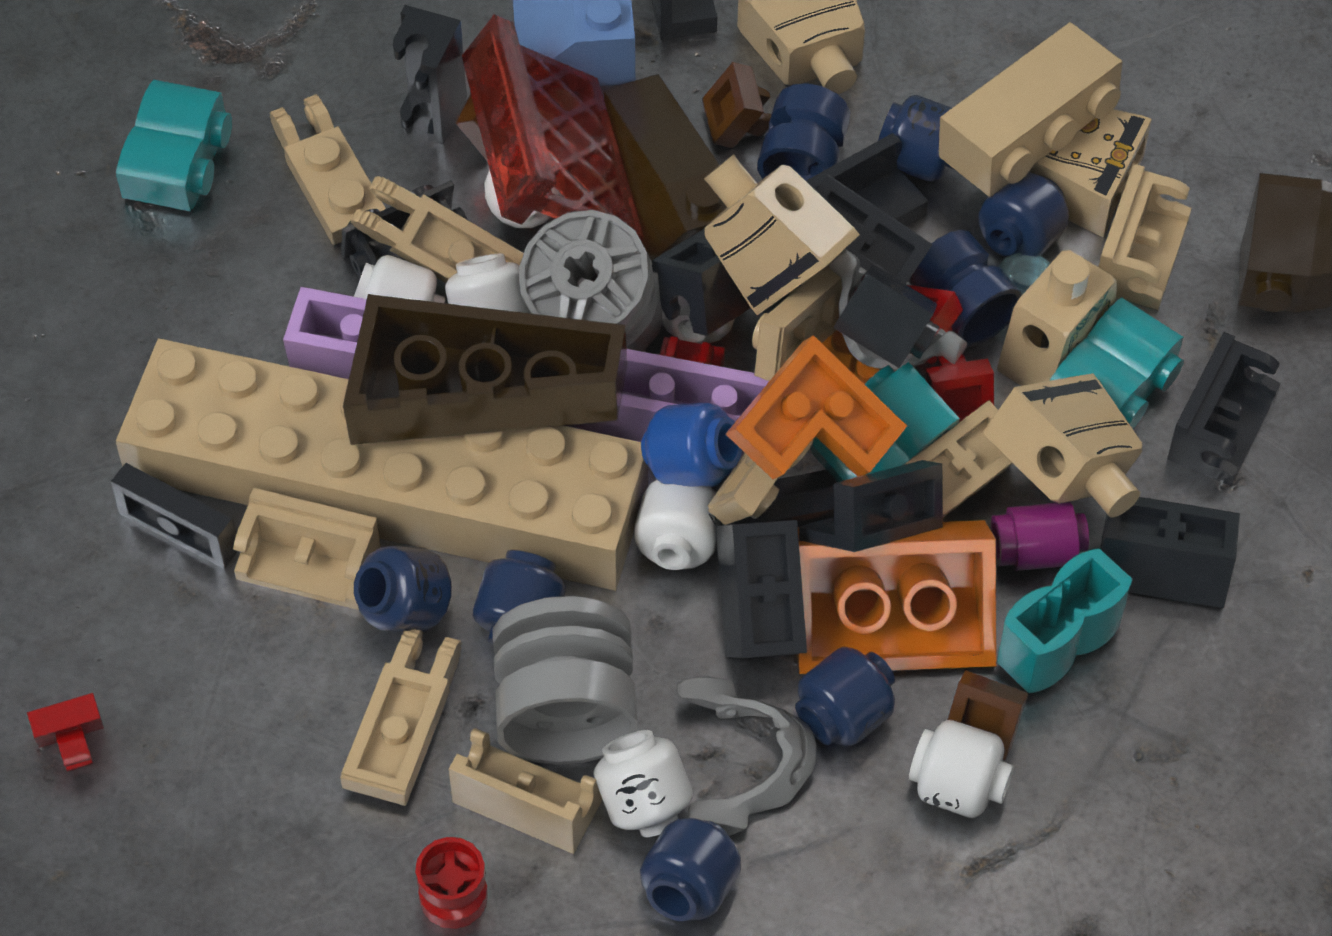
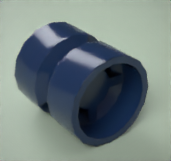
(804, 131)
(984, 291)

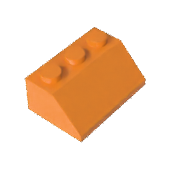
(907, 600)

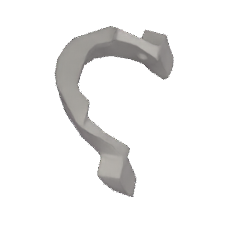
(943, 344)
(780, 788)

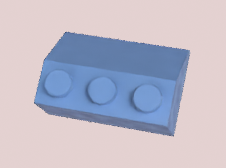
(581, 34)

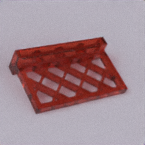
(520, 139)

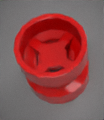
(449, 866)

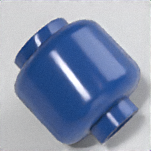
(690, 445)

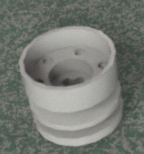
(578, 248)
(563, 679)

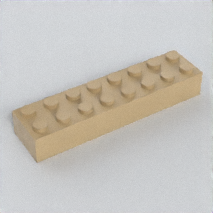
(245, 423)

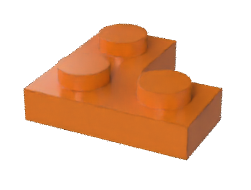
(820, 399)

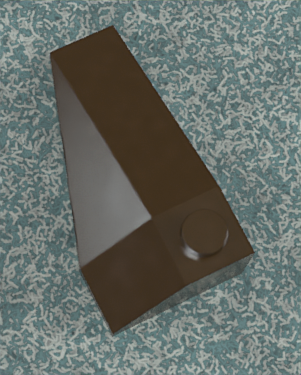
(662, 163)
(1287, 245)

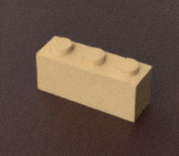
(1030, 109)

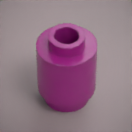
(1039, 536)

